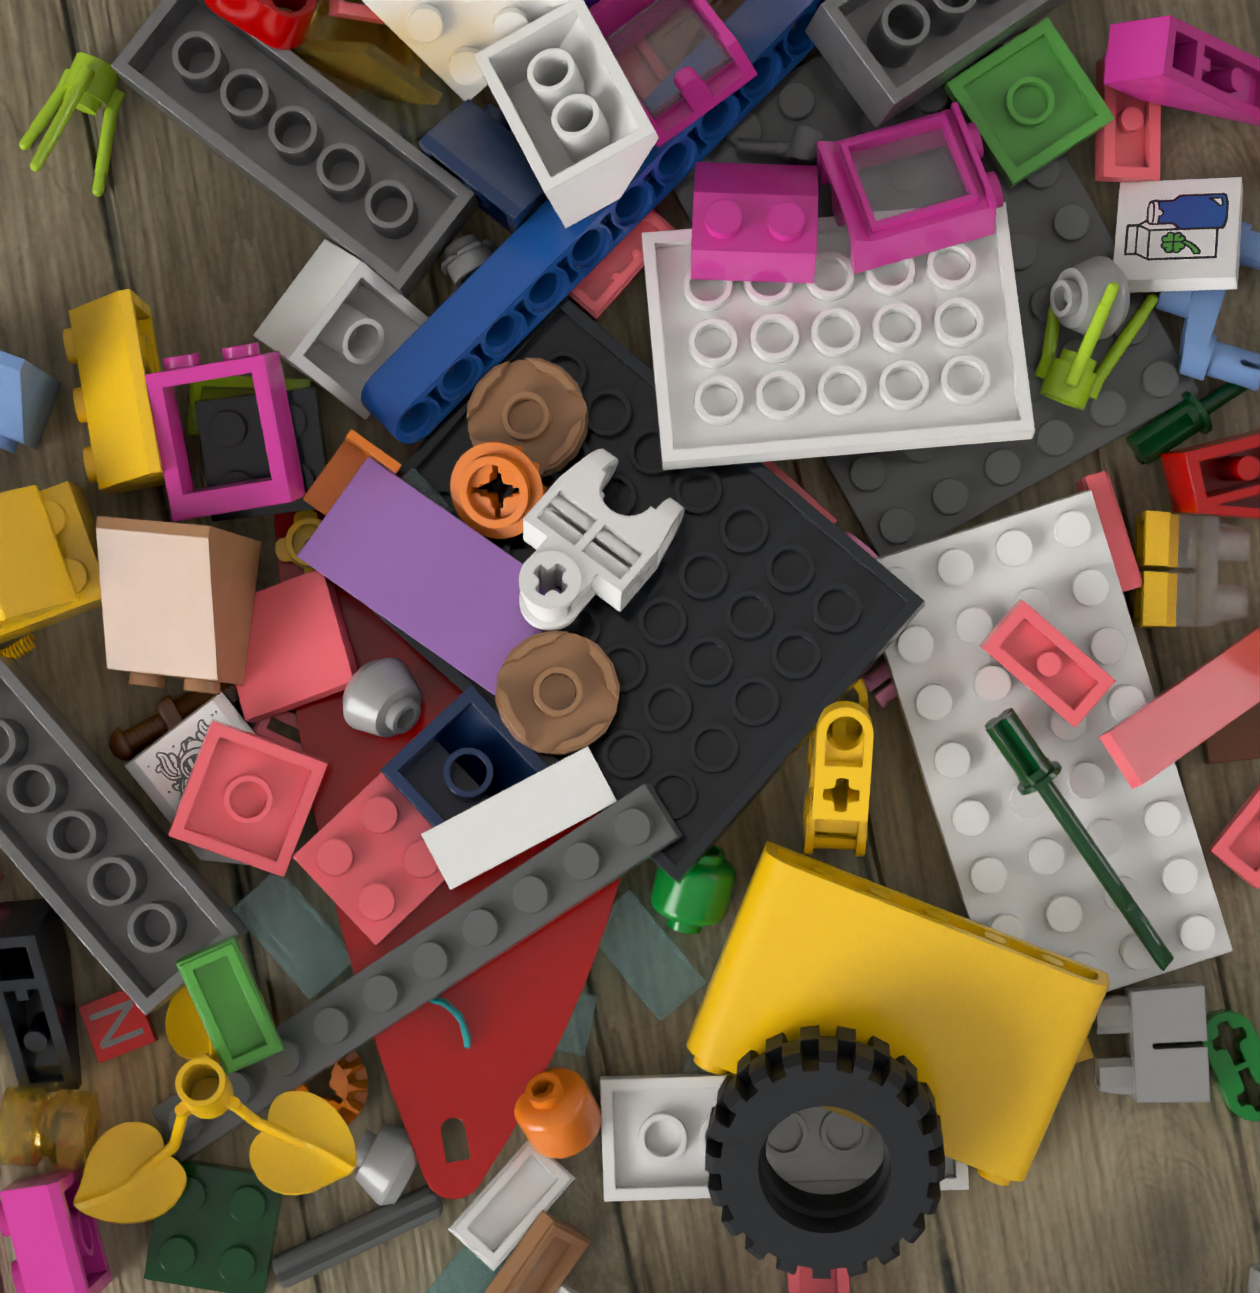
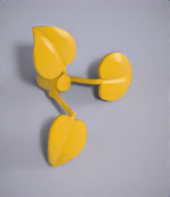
(132, 1169)

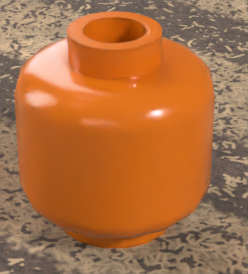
(558, 1113)

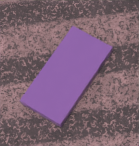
(423, 572)

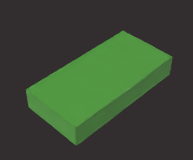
(230, 1004)

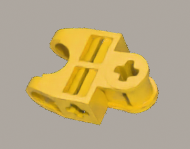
(839, 777)

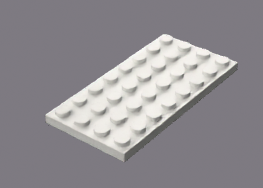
(1007, 847)

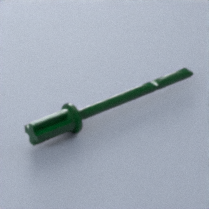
(1180, 423)
(1036, 774)

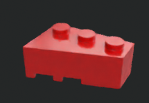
(1216, 477)

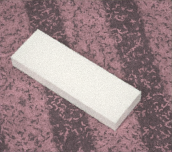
(519, 818)

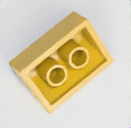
(114, 352)

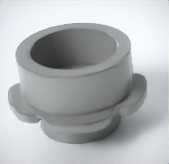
(465, 257)

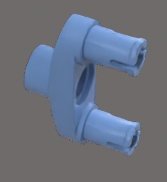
(1198, 344)

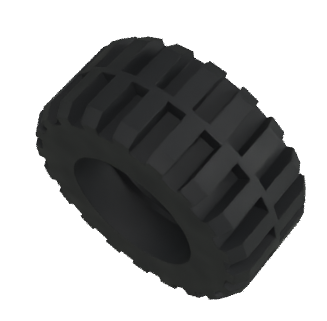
(825, 1228)

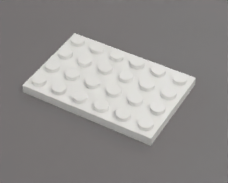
(839, 363)

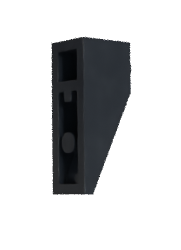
(38, 996)

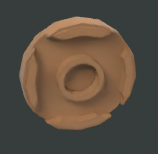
(547, 429)
(557, 692)

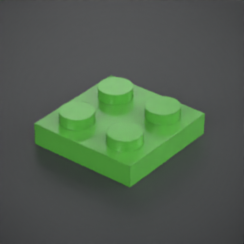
(1029, 102)

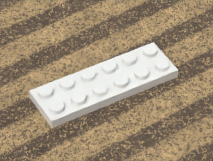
(660, 1130)

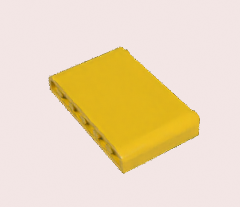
(966, 1004)

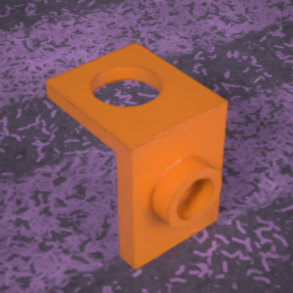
(343, 468)

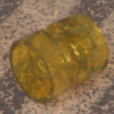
(48, 1127)

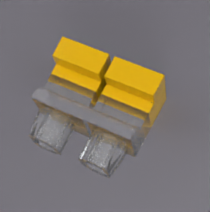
(1193, 546)

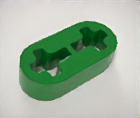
(1225, 1070)

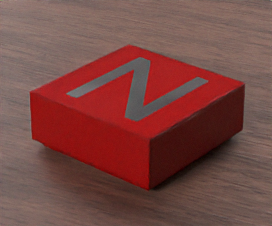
(116, 1025)

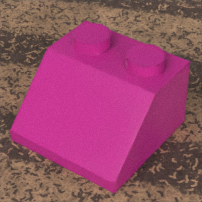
(754, 222)
(52, 1240)

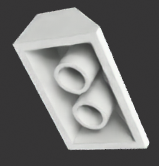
(569, 109)

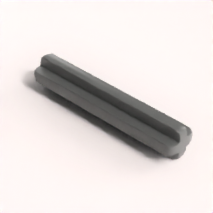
(356, 1236)

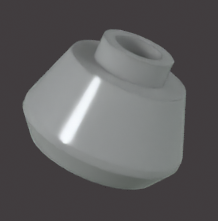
(1082, 288)
(382, 698)
(385, 1163)

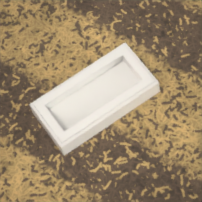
(510, 1204)

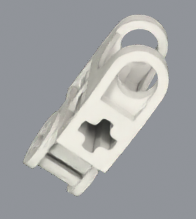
(589, 546)

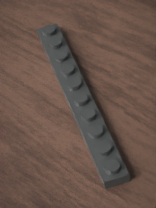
(441, 957)

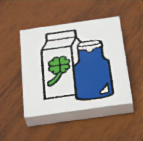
(1179, 234)

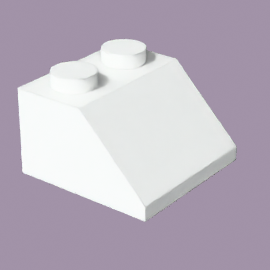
(339, 324)

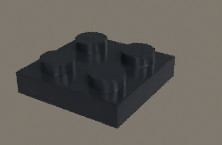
(236, 446)

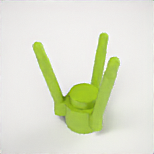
(86, 87)
(1071, 376)

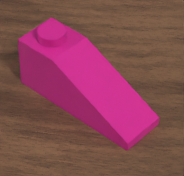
(1183, 69)

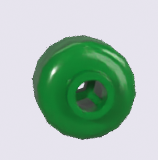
(700, 898)

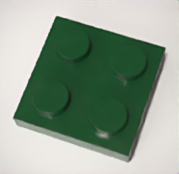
(217, 1231)

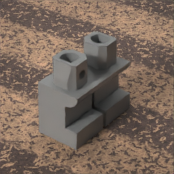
(1159, 1071)

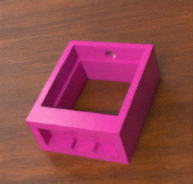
(271, 394)

